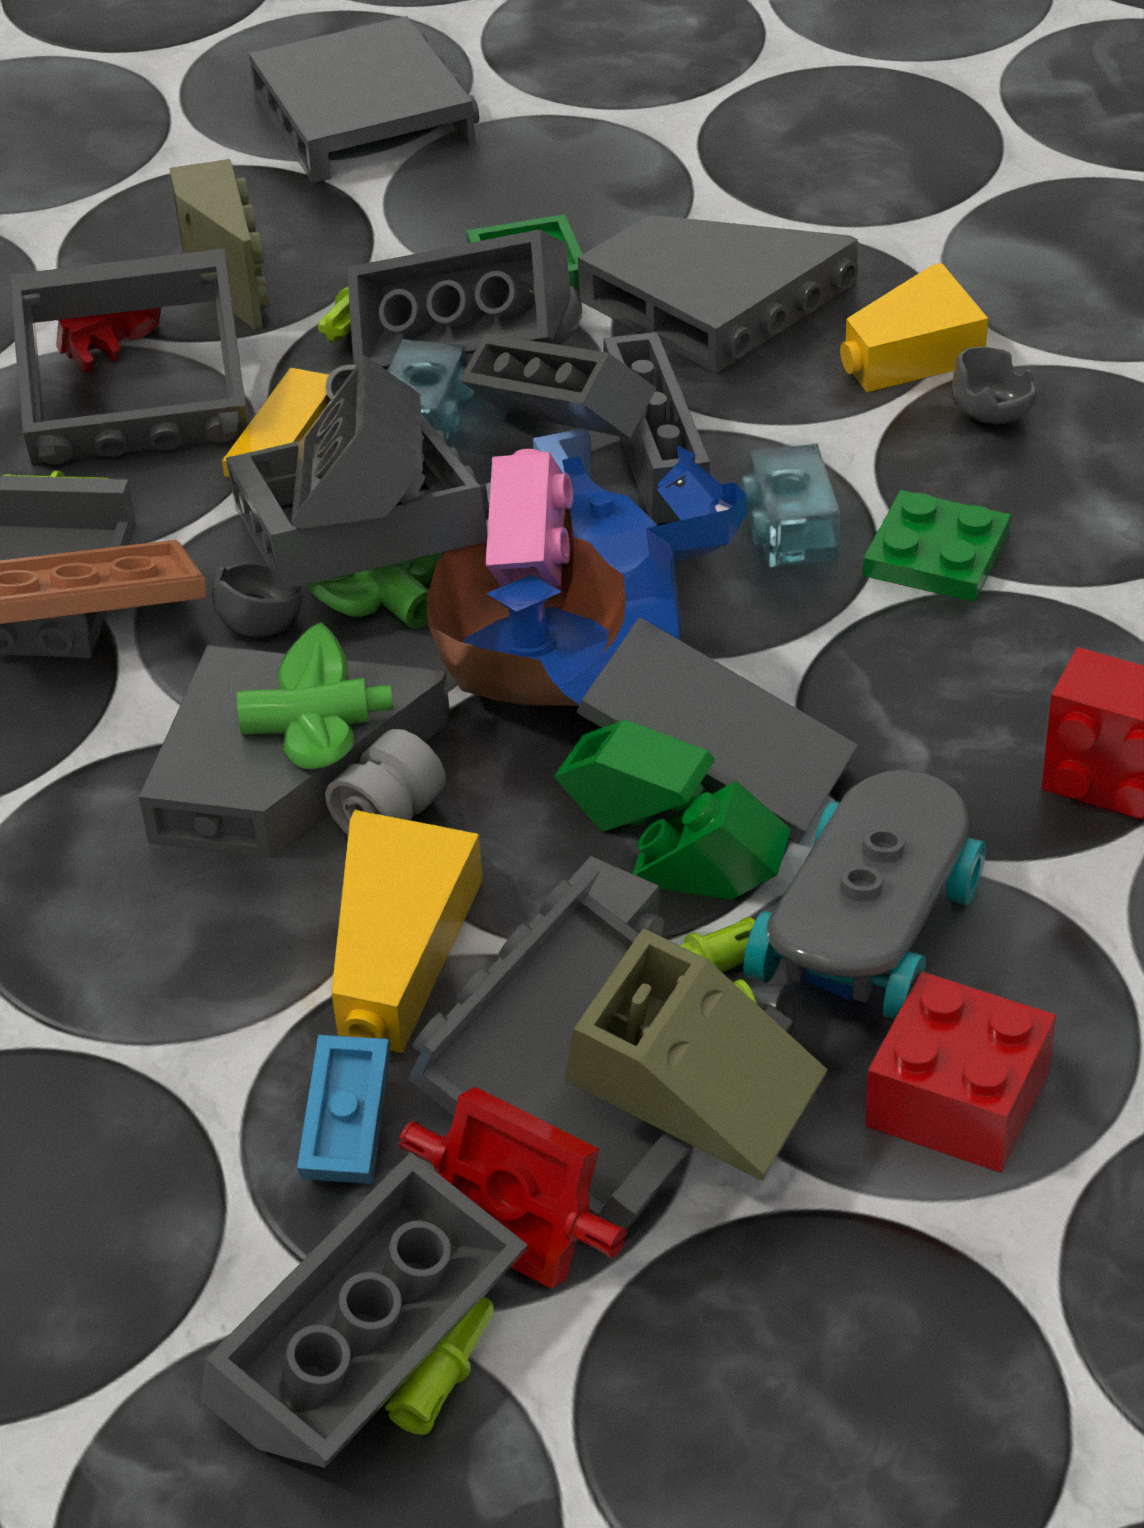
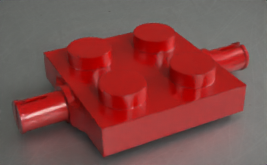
(523, 1177)

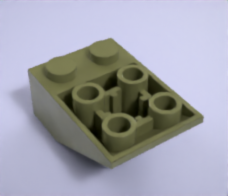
(217, 215)
(693, 1056)

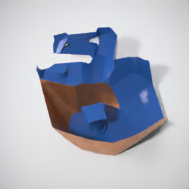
(553, 641)

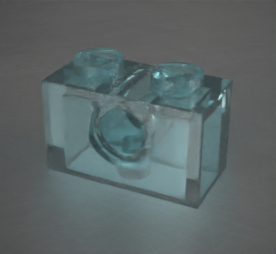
(436, 374)
(792, 505)

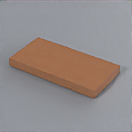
(97, 581)

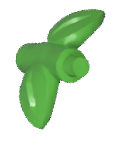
(396, 586)
(312, 702)

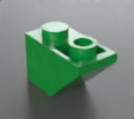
(632, 773)
(714, 846)

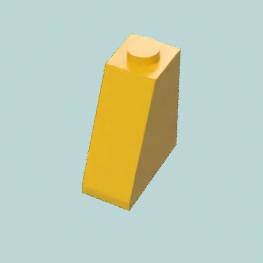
(912, 331)

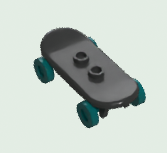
(871, 887)

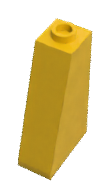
(398, 921)

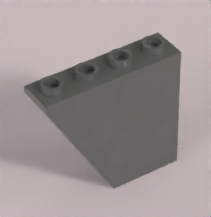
(714, 284)
(243, 790)

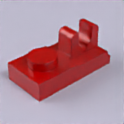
(103, 332)

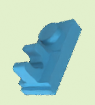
(344, 1109)

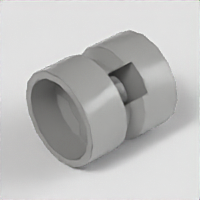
(393, 779)

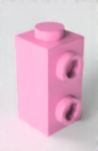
(528, 517)

